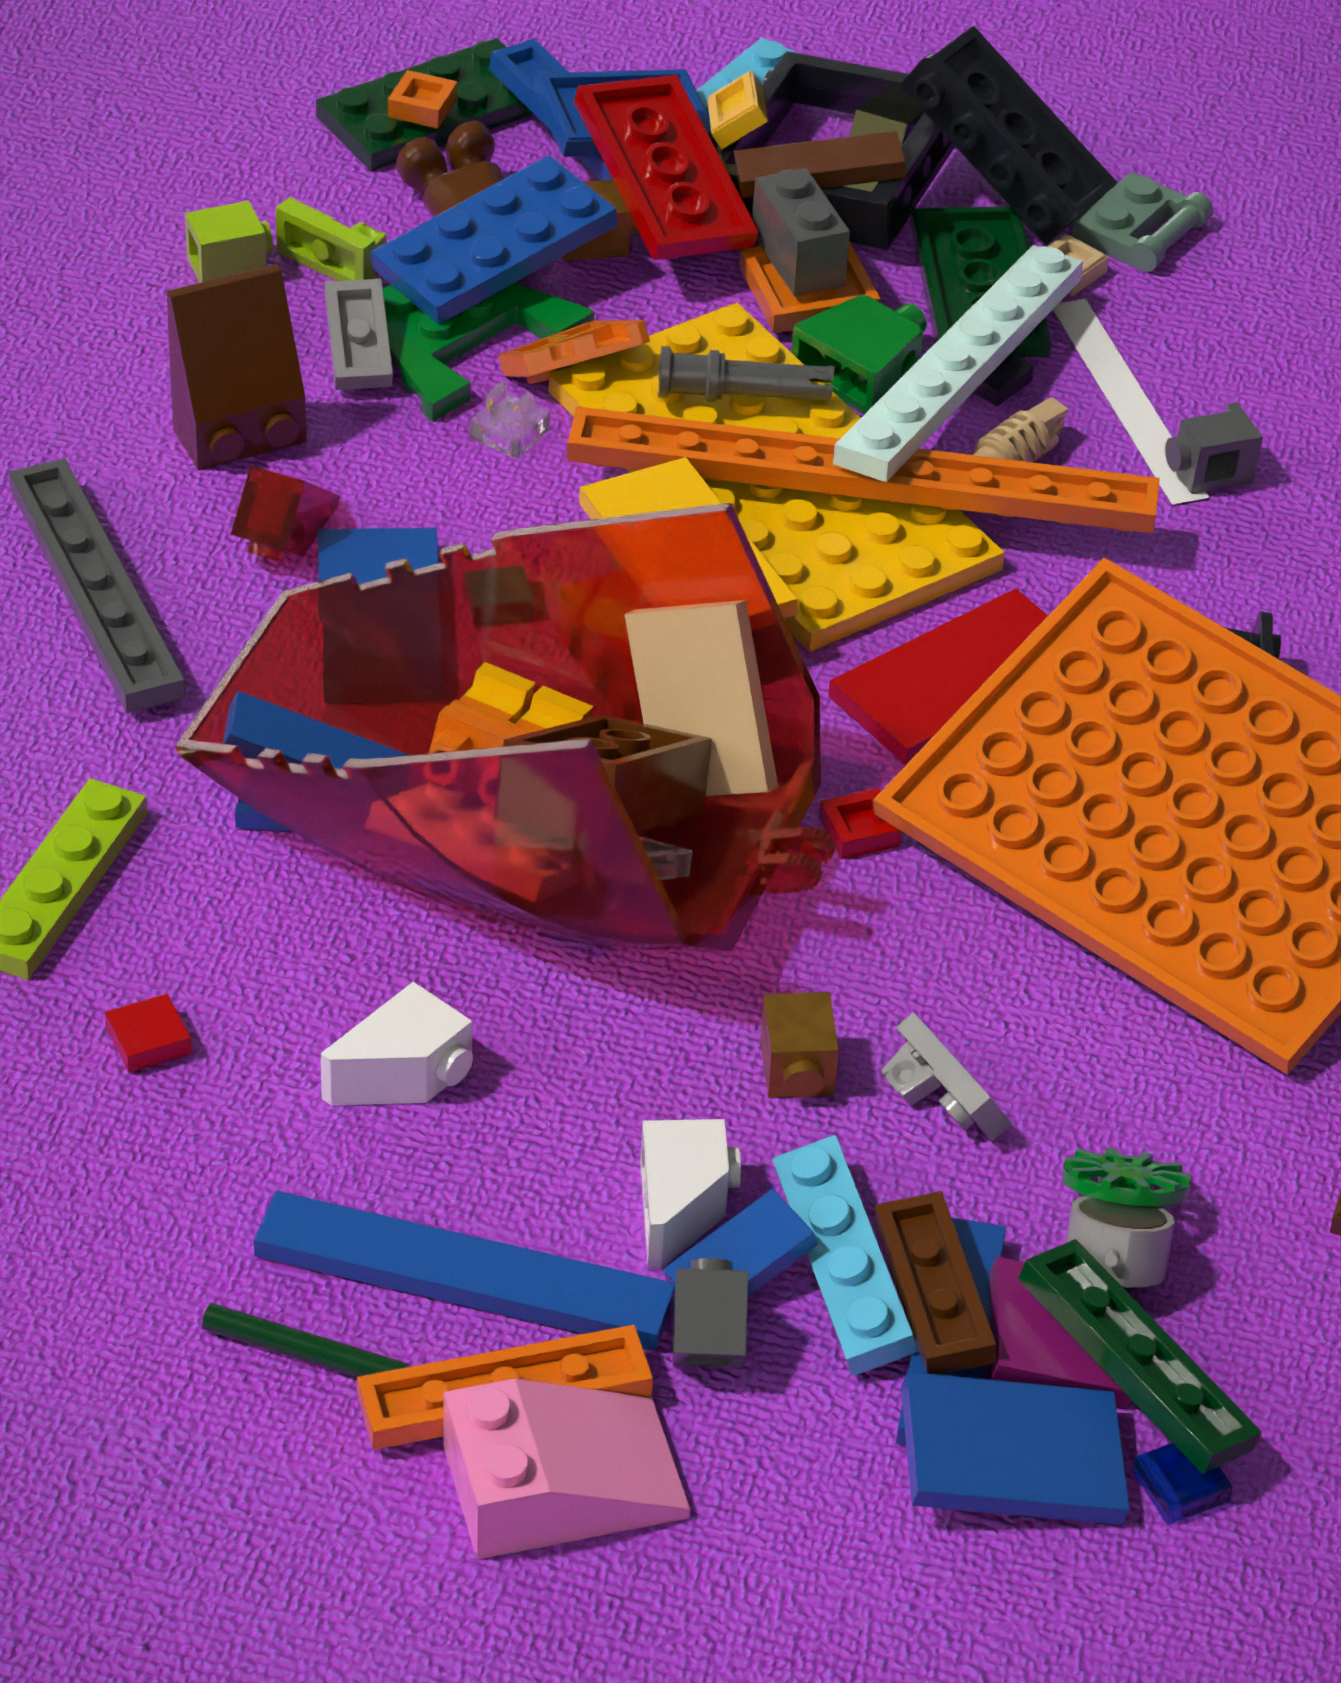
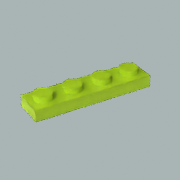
(65, 873)

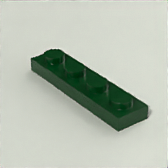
(1139, 1356)

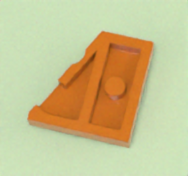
(572, 346)

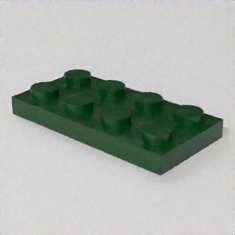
(361, 112)

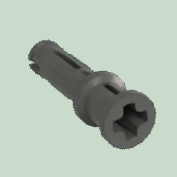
(714, 376)

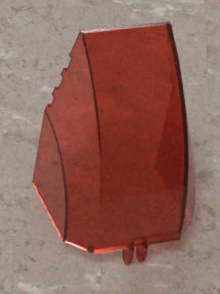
(539, 826)

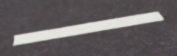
(1123, 394)

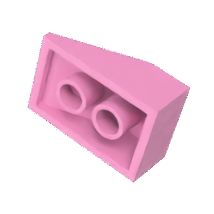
(556, 1464)

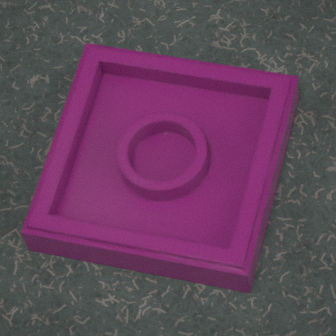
(1034, 1344)

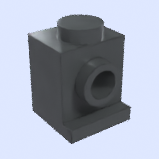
(1215, 450)

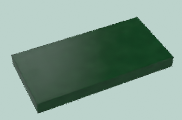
(963, 256)

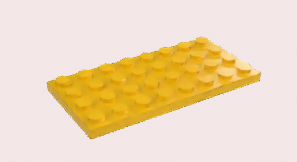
(837, 553)

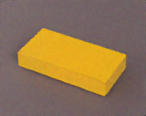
(737, 109)

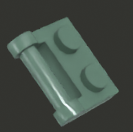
(1130, 211)

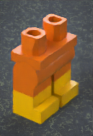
(499, 710)

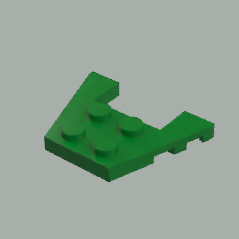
(424, 347)

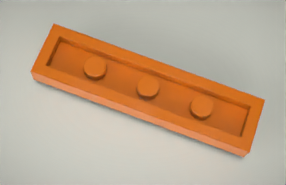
(409, 1401)

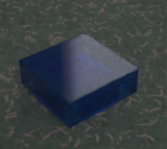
(1177, 1485)

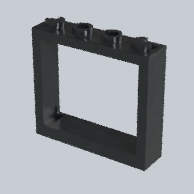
(845, 87)

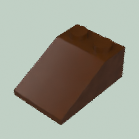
(234, 368)

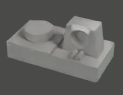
(358, 334)
(926, 1065)

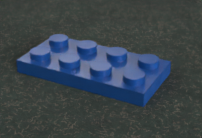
(493, 239)

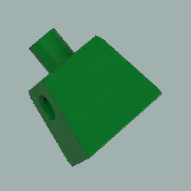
(864, 344)

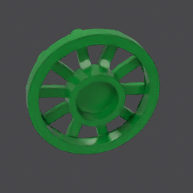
(1126, 1178)

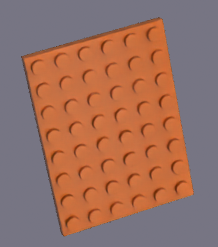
(1154, 806)

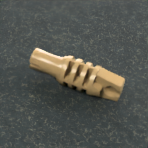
(1025, 434)

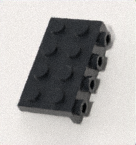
(1008, 134)

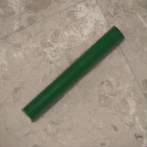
(296, 1342)

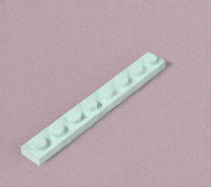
(957, 363)

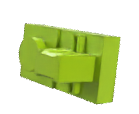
(324, 243)

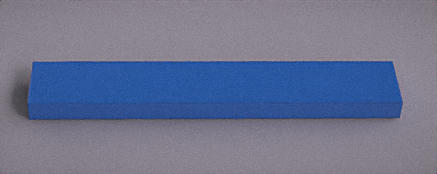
(462, 1268)

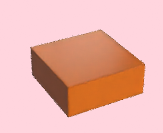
(422, 99)

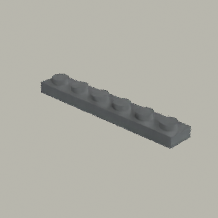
(96, 586)

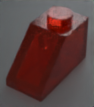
(281, 514)

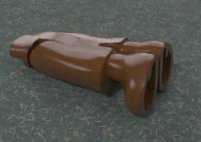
(468, 160)

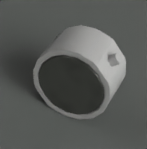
(1124, 1239)

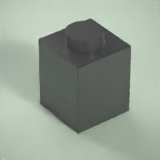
(710, 1314)

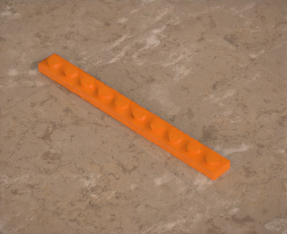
(926, 478)

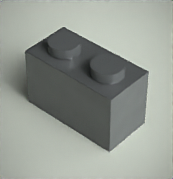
(800, 231)

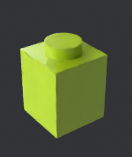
(226, 240)

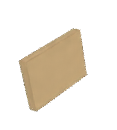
(703, 679)

